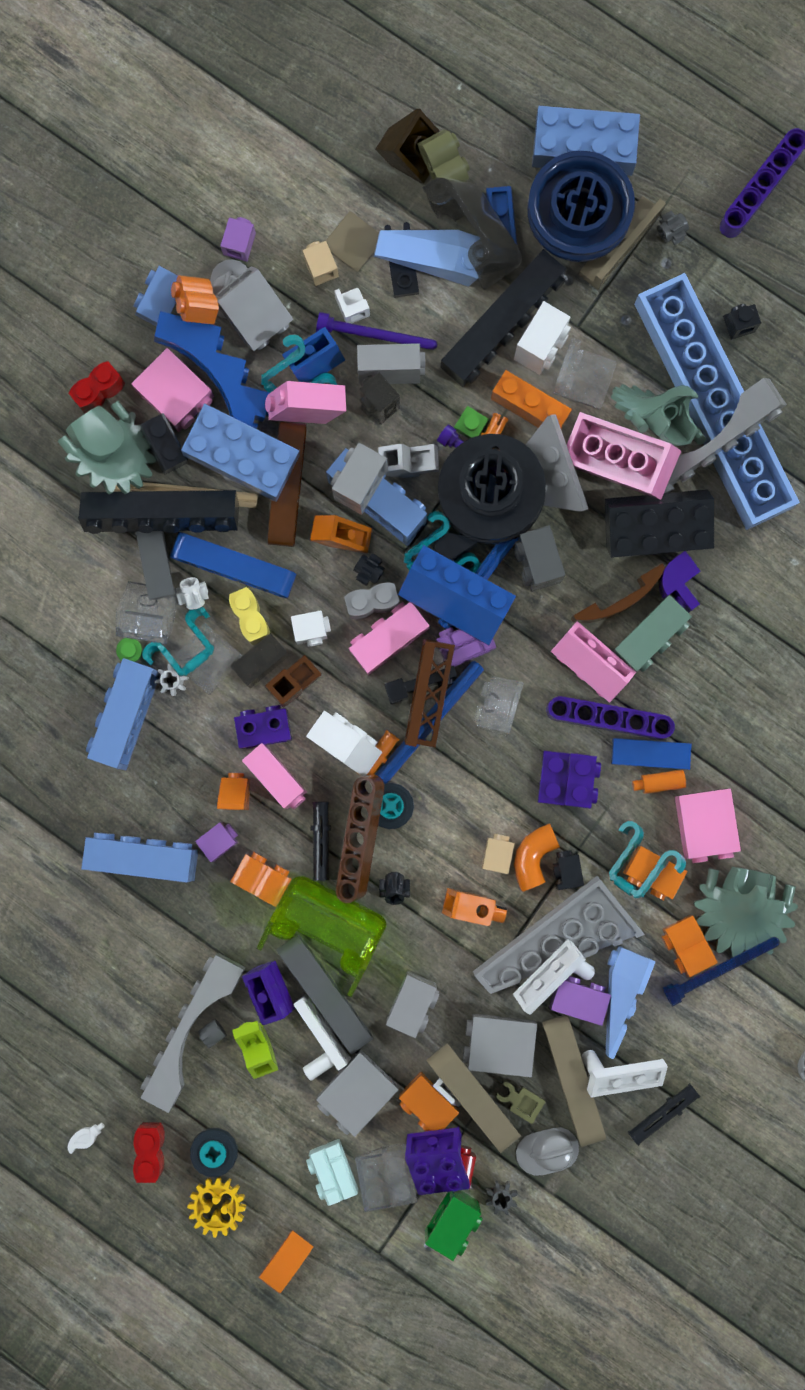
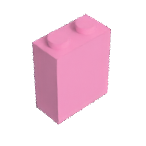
(173, 390)
(306, 402)
(275, 777)
(707, 825)

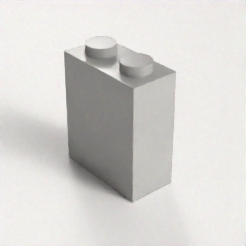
(253, 309)
(394, 361)
(500, 1045)
(356, 1094)

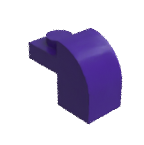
(674, 578)

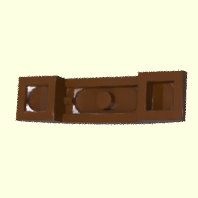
(594, 614)

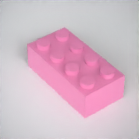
(622, 455)

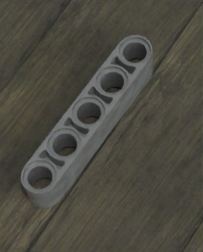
(325, 994)

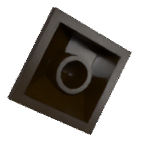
(401, 142)

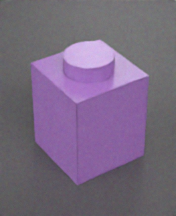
(238, 238)
(217, 841)

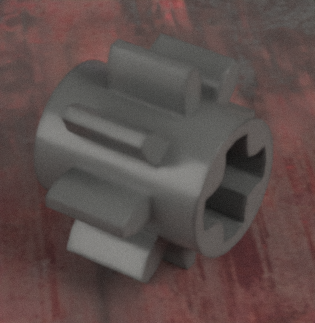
(673, 227)
(504, 1206)

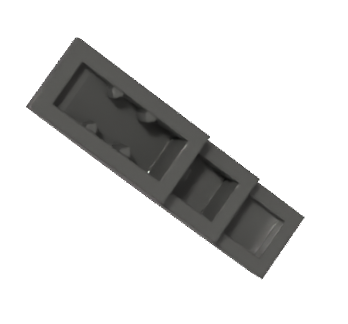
(155, 564)

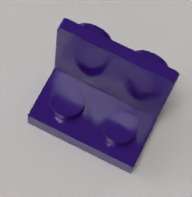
(436, 1161)

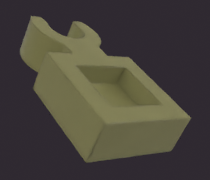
(524, 1103)

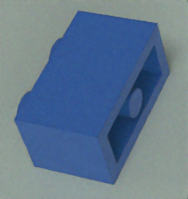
(319, 357)

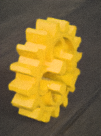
(201, 1205)

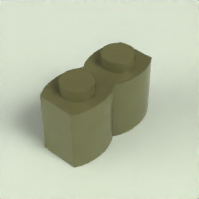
(442, 156)

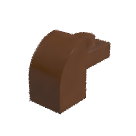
(293, 681)

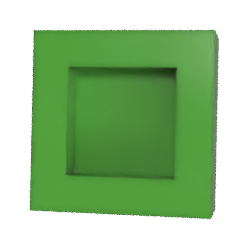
(471, 423)

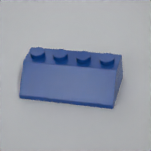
(456, 595)

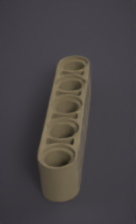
(573, 1080)
(473, 1097)

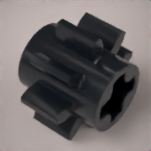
(369, 569)
(394, 888)

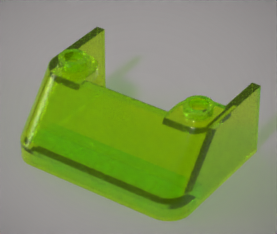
(323, 917)

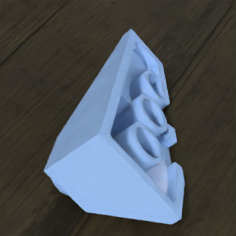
(627, 978)

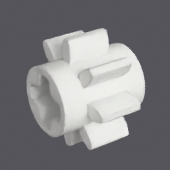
(192, 593)
(168, 686)

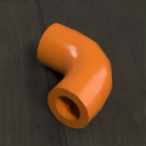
(530, 854)

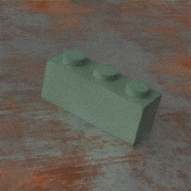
(653, 634)

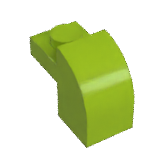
(256, 1049)

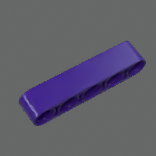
(755, 191)
(622, 718)

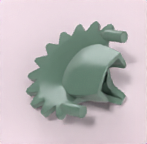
(663, 414)
(108, 449)
(744, 909)

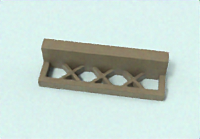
(644, 216)

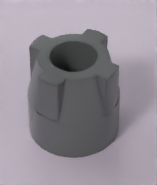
(212, 1033)

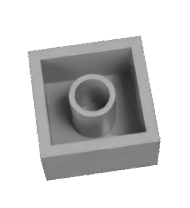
(359, 477)
(411, 1005)

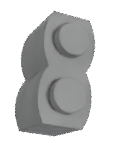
(365, 602)

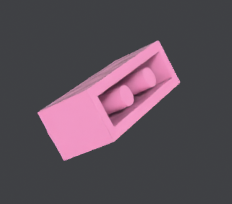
(388, 637)
(593, 662)

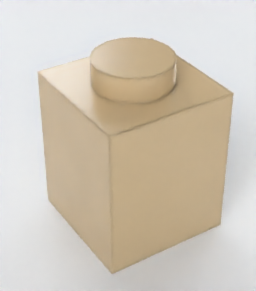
(320, 262)
(498, 854)

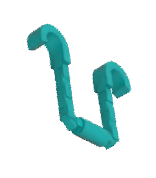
(292, 358)
(436, 515)
(197, 660)
(623, 884)

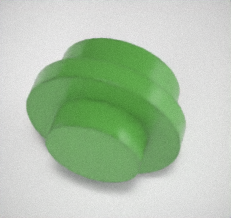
(129, 649)

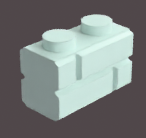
(333, 1172)

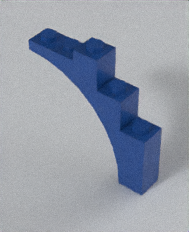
(227, 372)

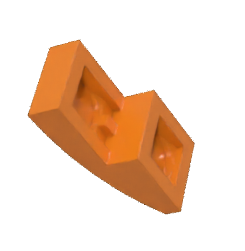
(286, 1262)

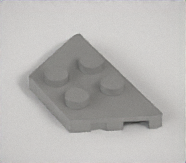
(561, 479)

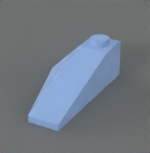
(430, 251)

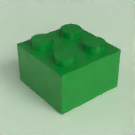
(452, 1224)

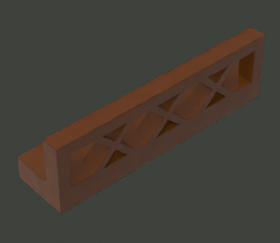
(420, 690)

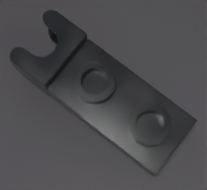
(402, 277)
(399, 690)

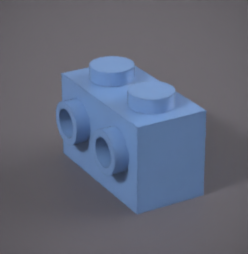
(157, 296)

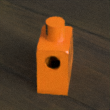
(463, 907)

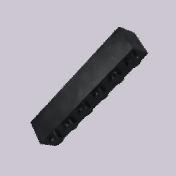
(503, 318)
(159, 511)

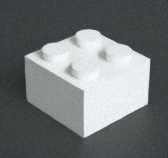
(542, 337)
(345, 742)

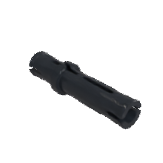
(320, 873)
(689, 1095)

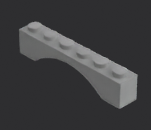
(754, 406)
(167, 1080)

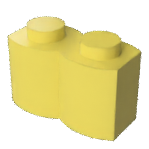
(248, 611)

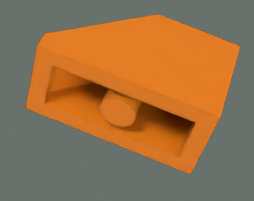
(340, 533)
(234, 792)

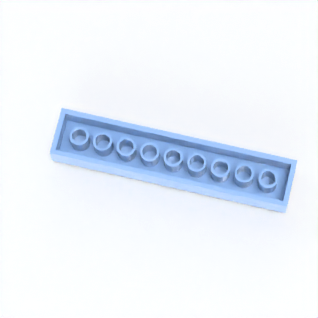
(698, 361)

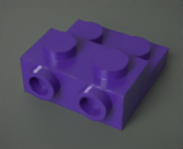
(568, 779)

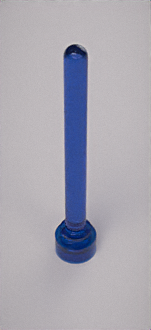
(677, 992)

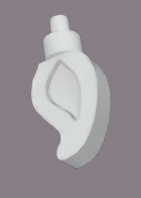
(84, 1137)

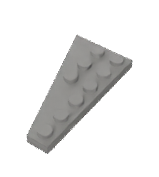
(587, 918)

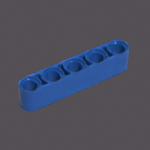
(233, 565)

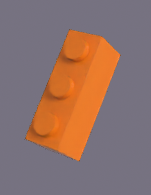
(528, 400)

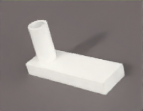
(551, 975)
(334, 1051)
(622, 1078)

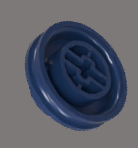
(584, 177)

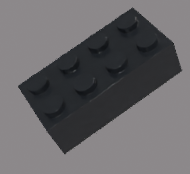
(659, 526)

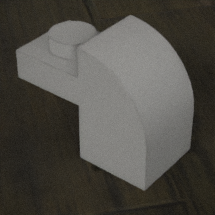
(410, 461)

